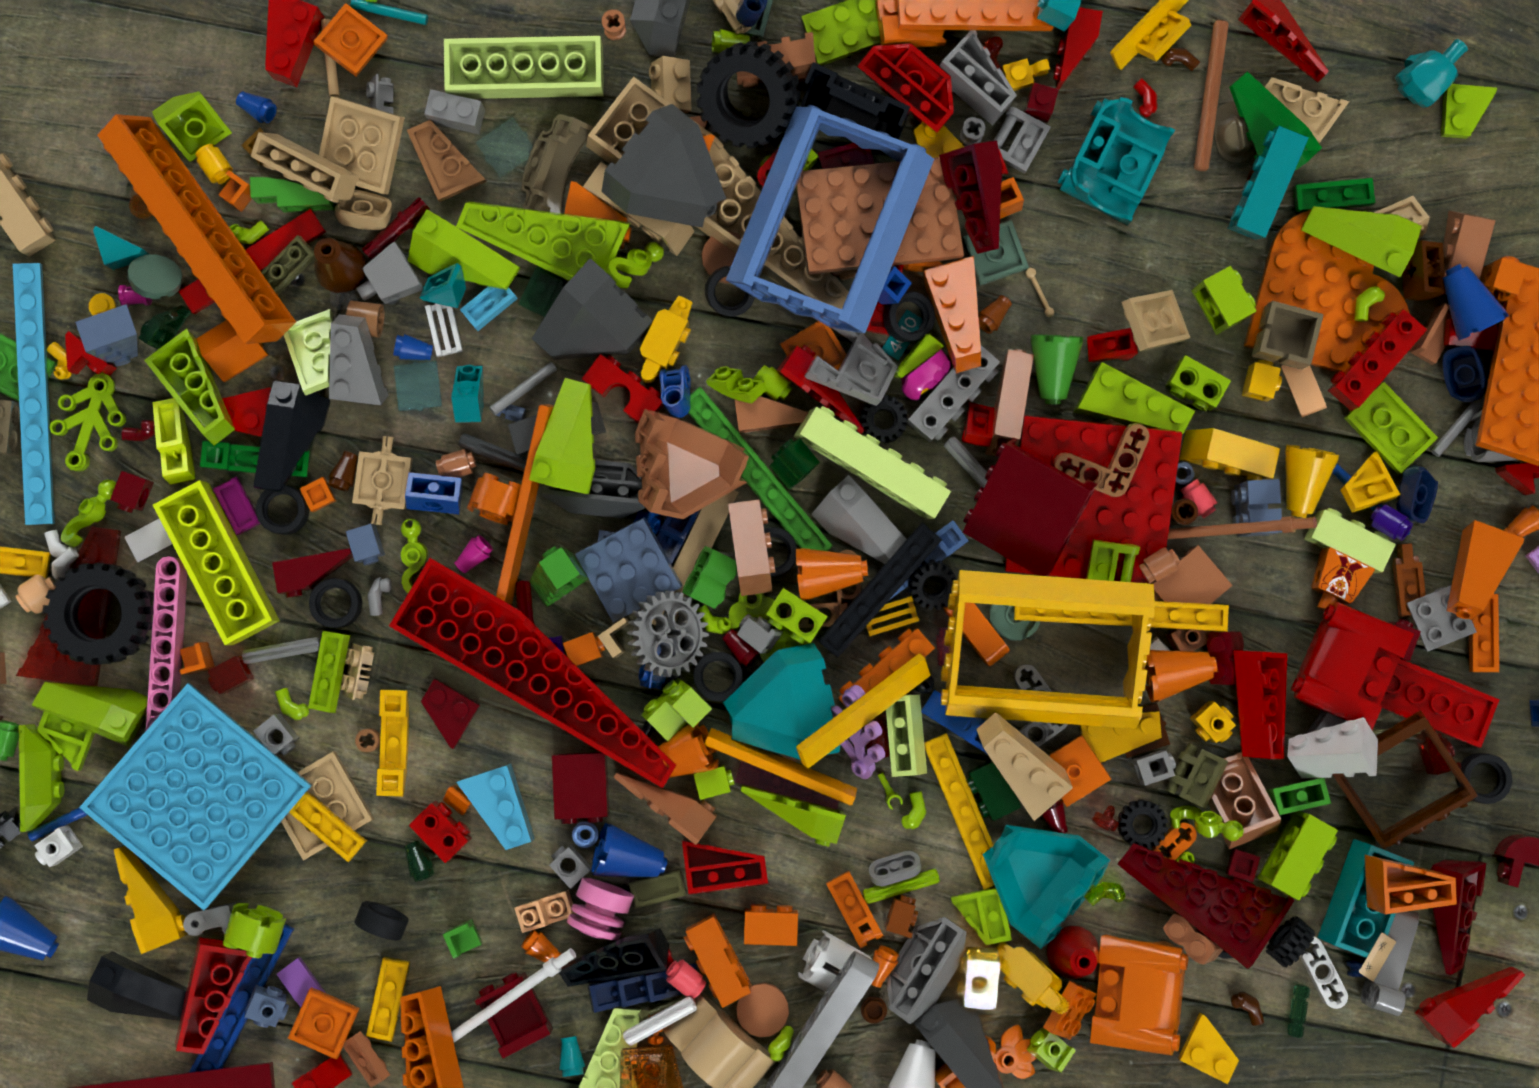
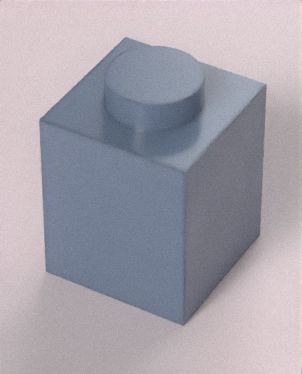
(365, 544)

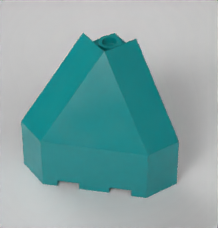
(782, 701)
(1042, 878)

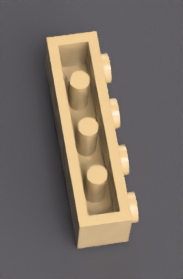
(304, 166)

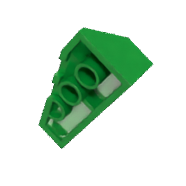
(1265, 112)

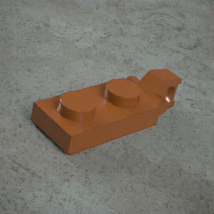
(1407, 578)

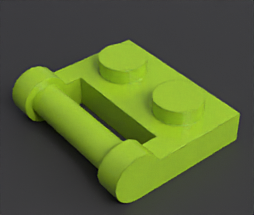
(1104, 560)

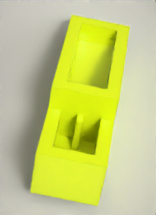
(173, 441)

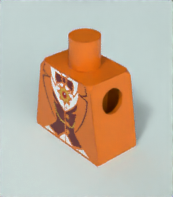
(1339, 577)

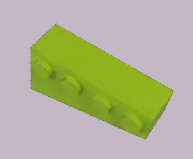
(192, 385)
(1128, 401)

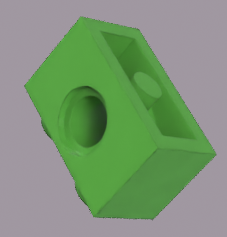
(1299, 796)

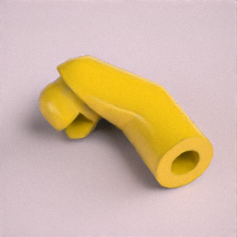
(59, 353)

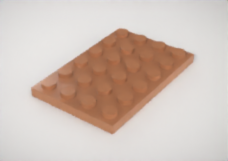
(844, 203)

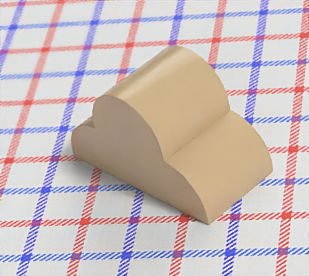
(718, 1047)

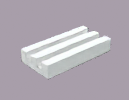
(439, 352)

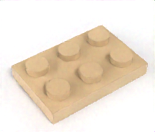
(1155, 320)

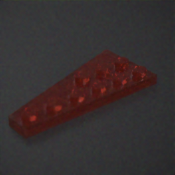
(43, 657)

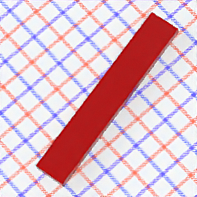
(261, 253)

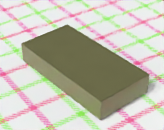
(657, 889)

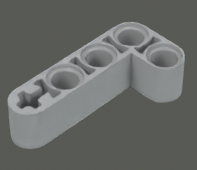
(1384, 991)

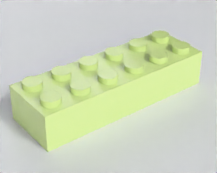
(524, 67)
(872, 463)

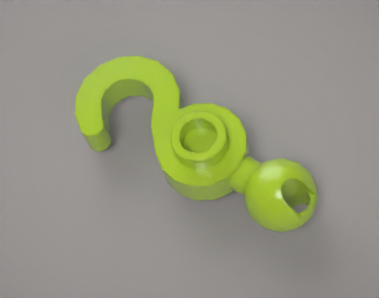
(636, 263)
(90, 511)
(412, 554)
(1207, 823)

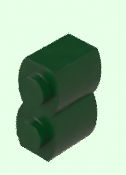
(793, 462)

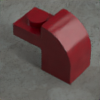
(1516, 851)

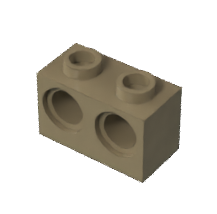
(9, 428)

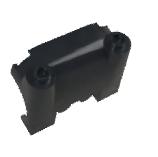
(852, 101)

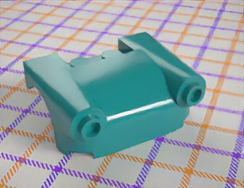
(1116, 160)

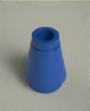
(258, 107)
(412, 348)

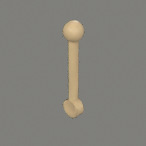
(1030, 274)

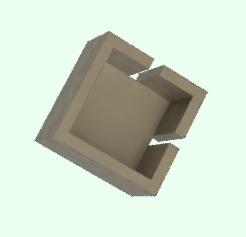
(1287, 335)

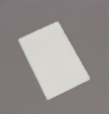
(148, 540)

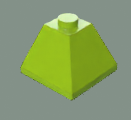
(190, 123)

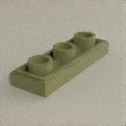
(291, 261)

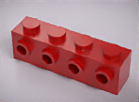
(1377, 359)

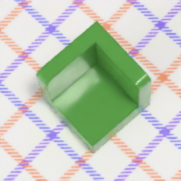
(462, 938)

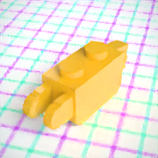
(664, 338)
(1033, 977)

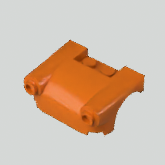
(1139, 995)

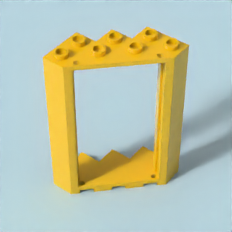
(1053, 594)

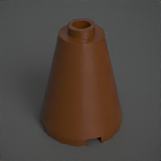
(338, 265)

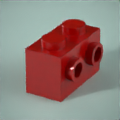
(441, 831)

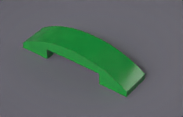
(241, 458)

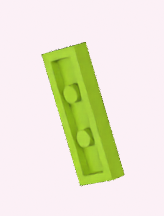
(329, 671)

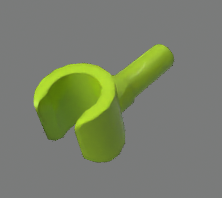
(889, 791)

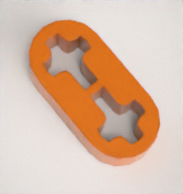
(1179, 846)

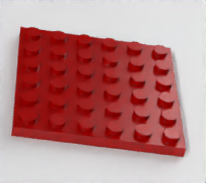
(1135, 517)

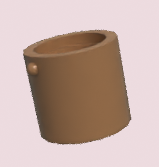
(372, 312)

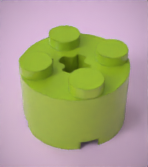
(254, 930)

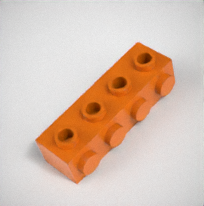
(890, 660)

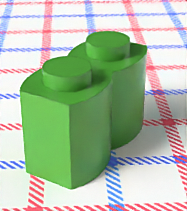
(710, 577)

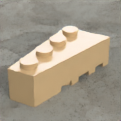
(1026, 768)

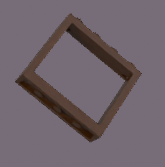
(1436, 810)

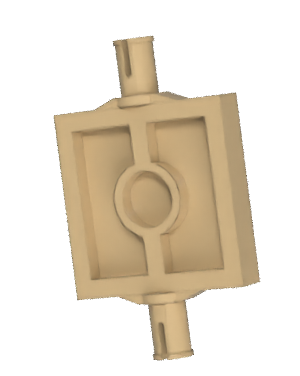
(381, 480)

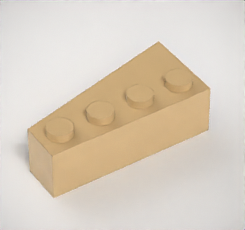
(20, 213)
(673, 234)

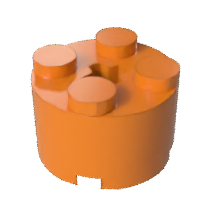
(494, 499)

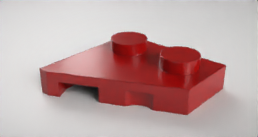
(248, 411)

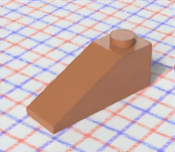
(766, 415)

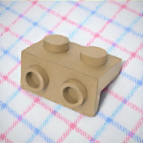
(672, 81)

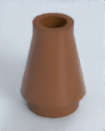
(993, 315)

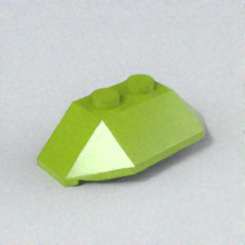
(38, 777)

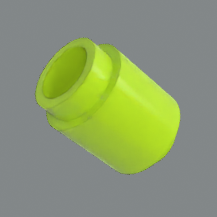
(776, 383)

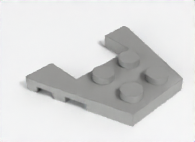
(863, 373)

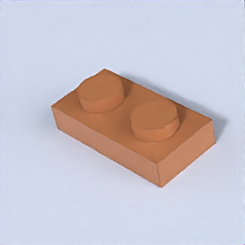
(365, 1059)

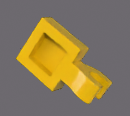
(1021, 75)

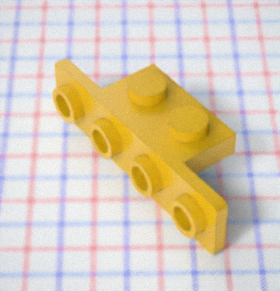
(1153, 33)

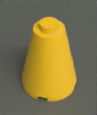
(1306, 477)

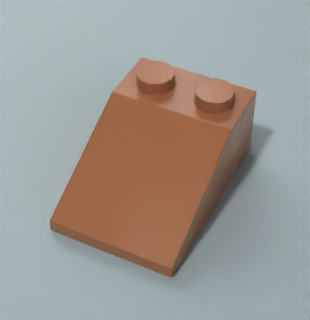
(1244, 799)

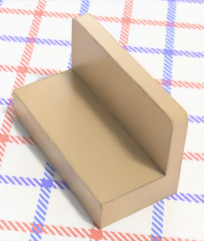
(609, 640)

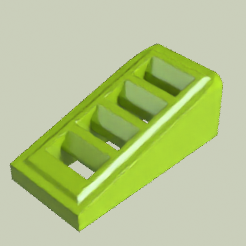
(922, 351)

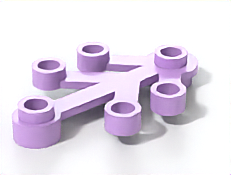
(861, 763)

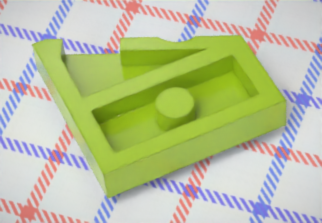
(66, 738)

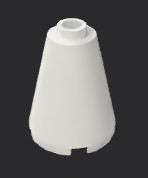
(916, 1067)

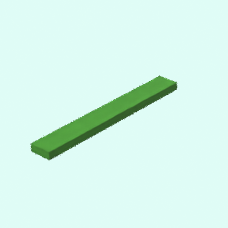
(759, 477)

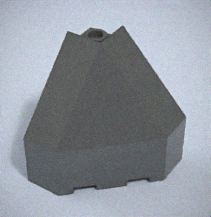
(666, 172)
(591, 318)

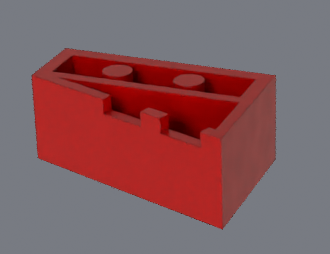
(290, 38)
(721, 869)

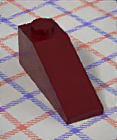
(305, 572)

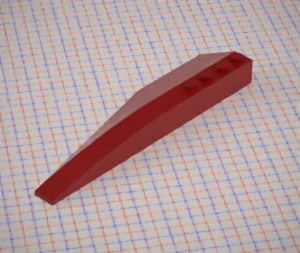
(521, 662)

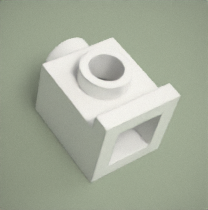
(65, 843)

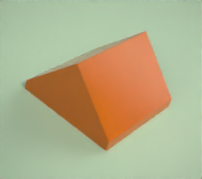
(227, 353)

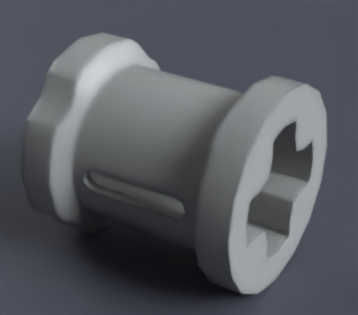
(974, 124)

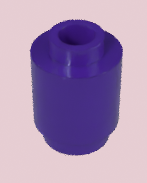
(1391, 522)

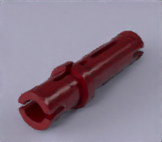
(396, 228)

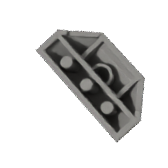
(925, 968)

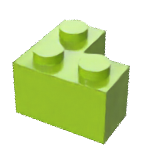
(675, 708)

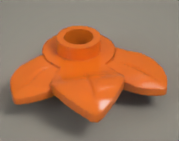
(1015, 1047)

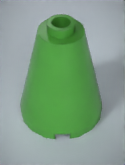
(1055, 364)

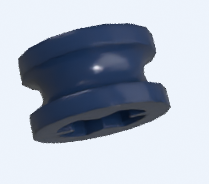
(1354, 967)

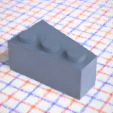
(110, 336)

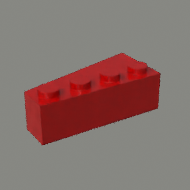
(209, 992)

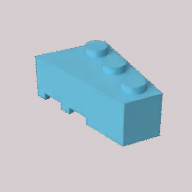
(500, 805)

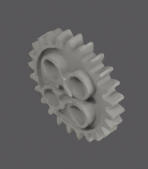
(647, 640)

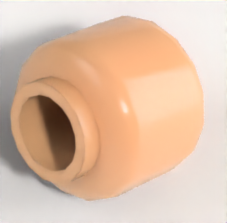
(33, 593)

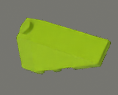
(1373, 237)
(440, 245)
(566, 449)
(103, 710)
(812, 819)

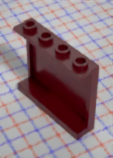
(1027, 509)

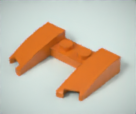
(890, 34)

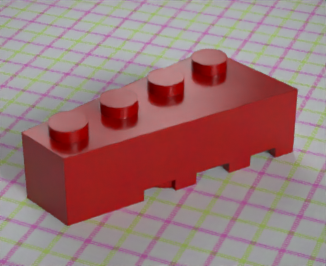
(1261, 702)

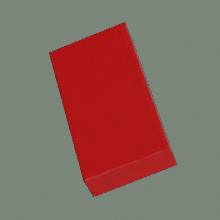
(1482, 340)

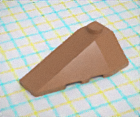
(683, 812)

